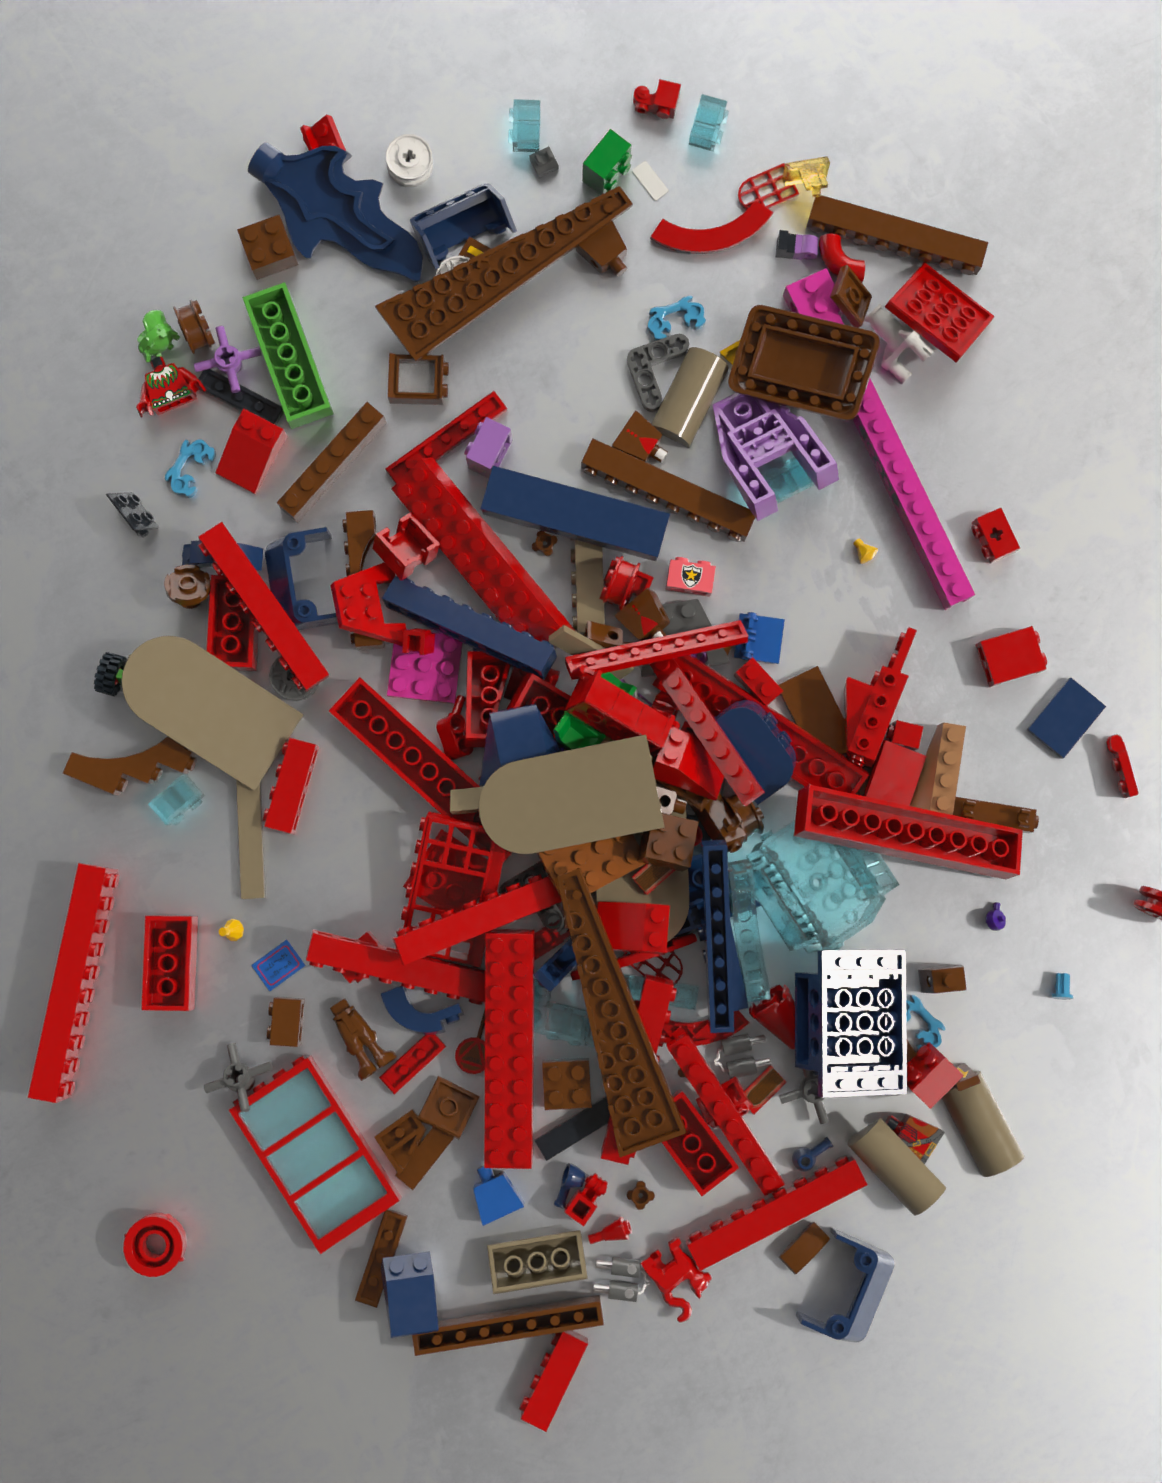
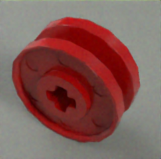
(1153, 905)

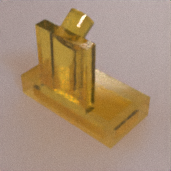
(809, 172)

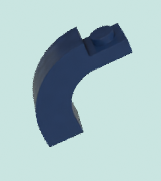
(193, 556)
(557, 967)
(403, 1012)

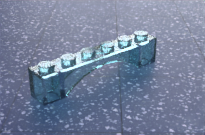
(745, 922)

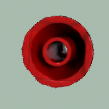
(777, 1014)

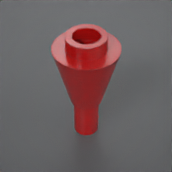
(616, 1230)

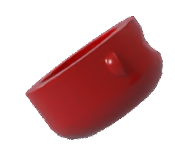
(138, 1254)

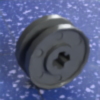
(284, 686)

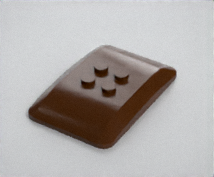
(804, 362)

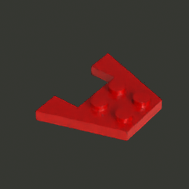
(359, 604)

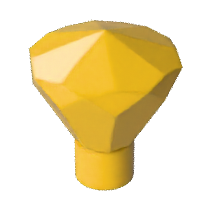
(865, 551)
(232, 930)

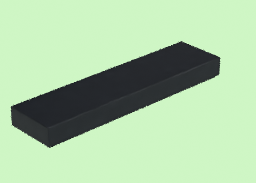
(219, 387)
(574, 1129)

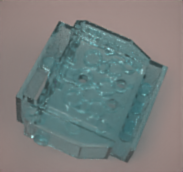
(822, 914)

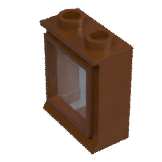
(417, 381)

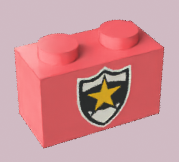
(690, 577)

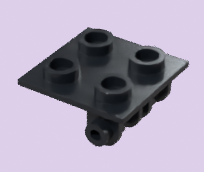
(133, 512)

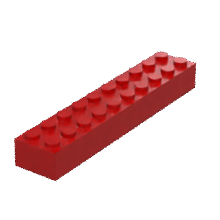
(477, 551)
(406, 752)
(908, 832)
(73, 983)
(509, 1048)

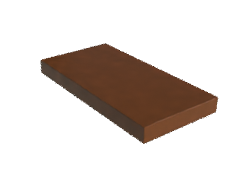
(815, 708)

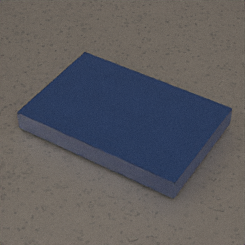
(1066, 718)

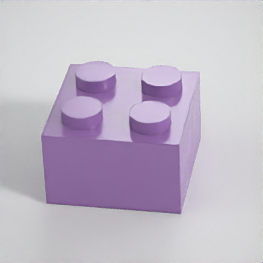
(488, 447)

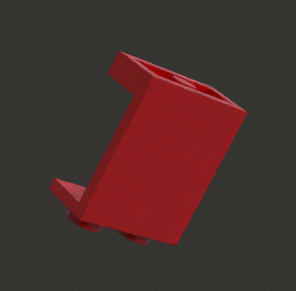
(1011, 656)

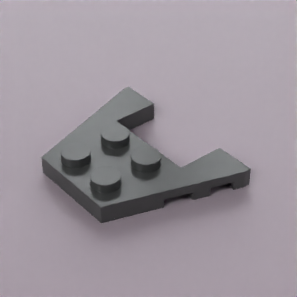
(686, 617)

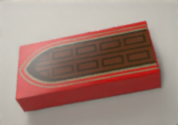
(650, 877)
(764, 1088)

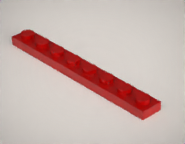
(660, 648)
(708, 731)
(725, 1113)

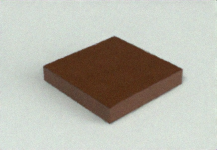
(851, 296)
(448, 1107)

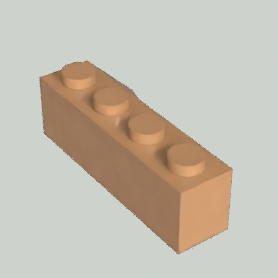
(941, 769)

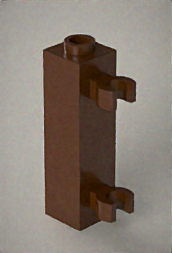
(997, 813)
(722, 824)

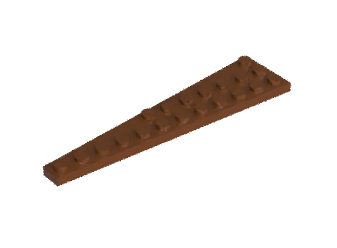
(453, 300)
(631, 1074)

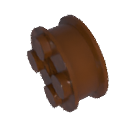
(194, 326)
(751, 816)

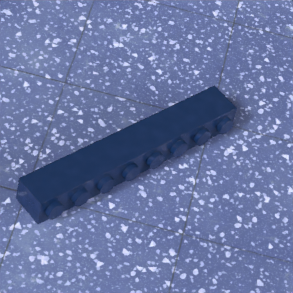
(470, 627)
(717, 936)

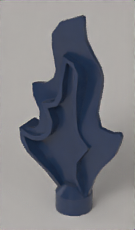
(331, 206)

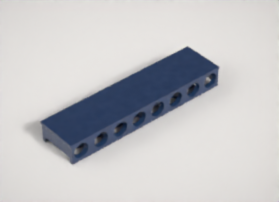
(574, 513)

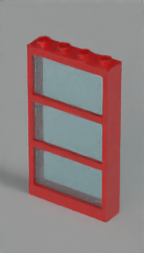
(315, 1154)

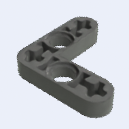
(648, 361)

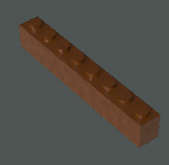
(897, 235)
(668, 490)
(511, 1325)

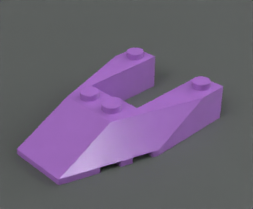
(759, 432)

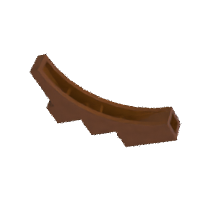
(145, 766)

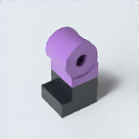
(796, 246)

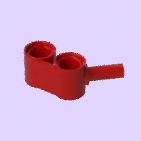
(451, 732)

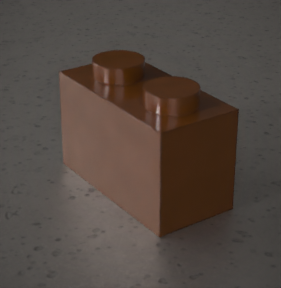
(286, 1021)

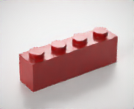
(291, 785)
(553, 1379)

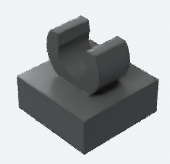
(543, 162)

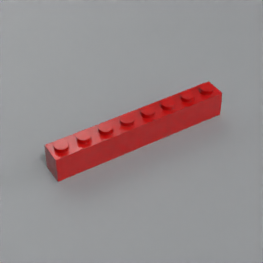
(263, 607)
(475, 918)
(384, 962)
(654, 1013)
(776, 1212)

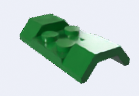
(575, 733)

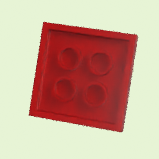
(448, 888)

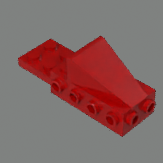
(872, 706)

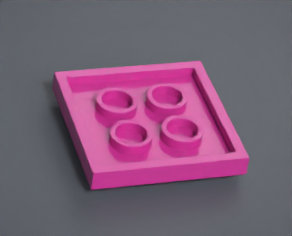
(427, 676)

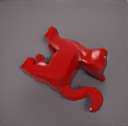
(673, 1273)

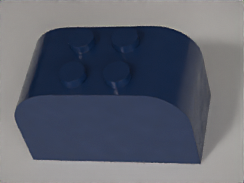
(759, 744)

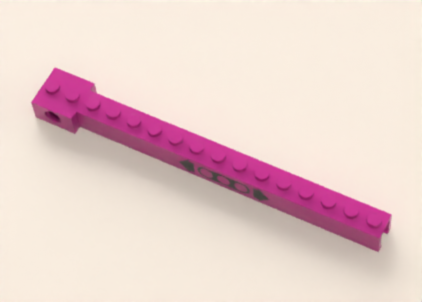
(812, 298)

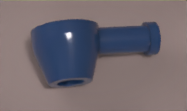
(810, 1153)
(571, 1178)

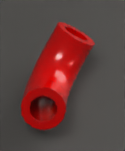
(835, 258)

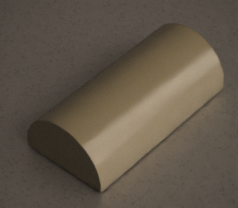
(690, 395)
(983, 1128)
(897, 1166)
(537, 1262)

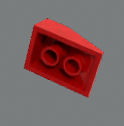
(250, 451)
(688, 765)
(636, 926)

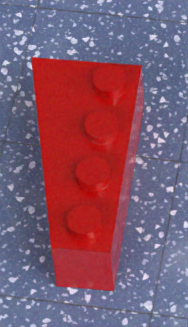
(484, 690)

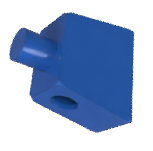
(495, 1195)

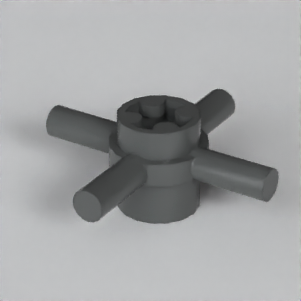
(246, 1080)
(803, 1093)

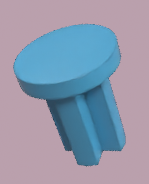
(1062, 987)

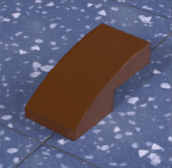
(804, 1248)

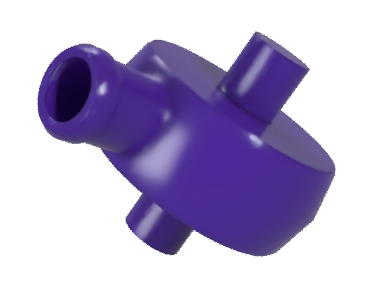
(995, 918)

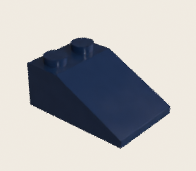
(409, 1294)

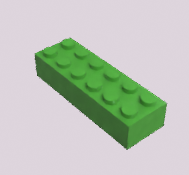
(288, 355)

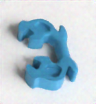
(693, 310)
(200, 450)
(932, 1035)

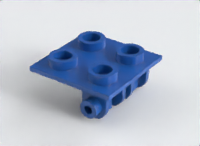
(763, 640)

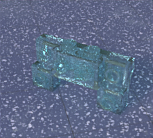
(560, 1020)

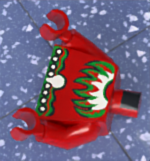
(167, 388)

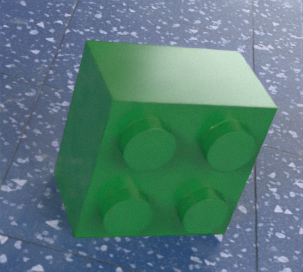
(607, 163)

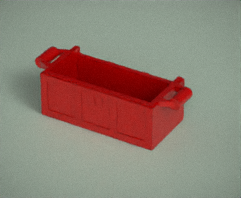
(616, 711)

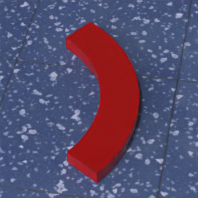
(714, 239)
(632, 958)
(700, 1031)

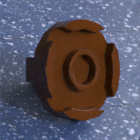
(187, 586)

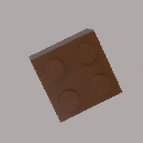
(267, 247)
(669, 846)
(566, 1084)

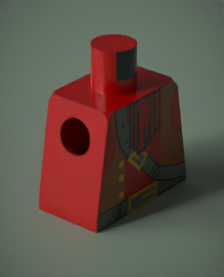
(916, 1134)

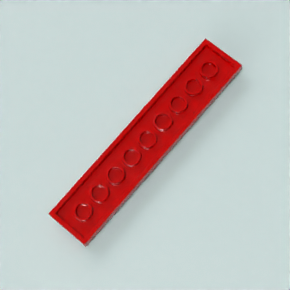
(815, 761)

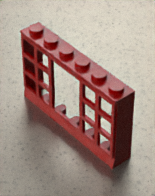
(490, 882)

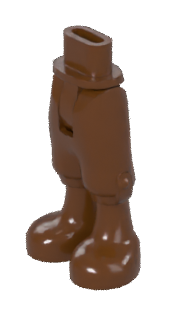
(357, 1033)

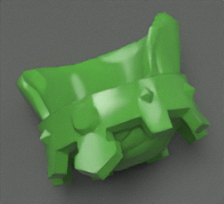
(156, 336)

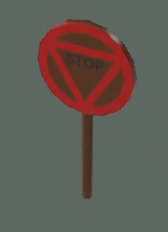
(471, 1052)

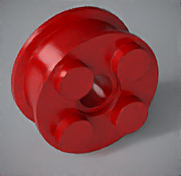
(619, 582)

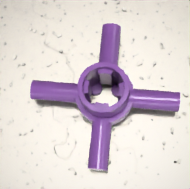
(226, 350)

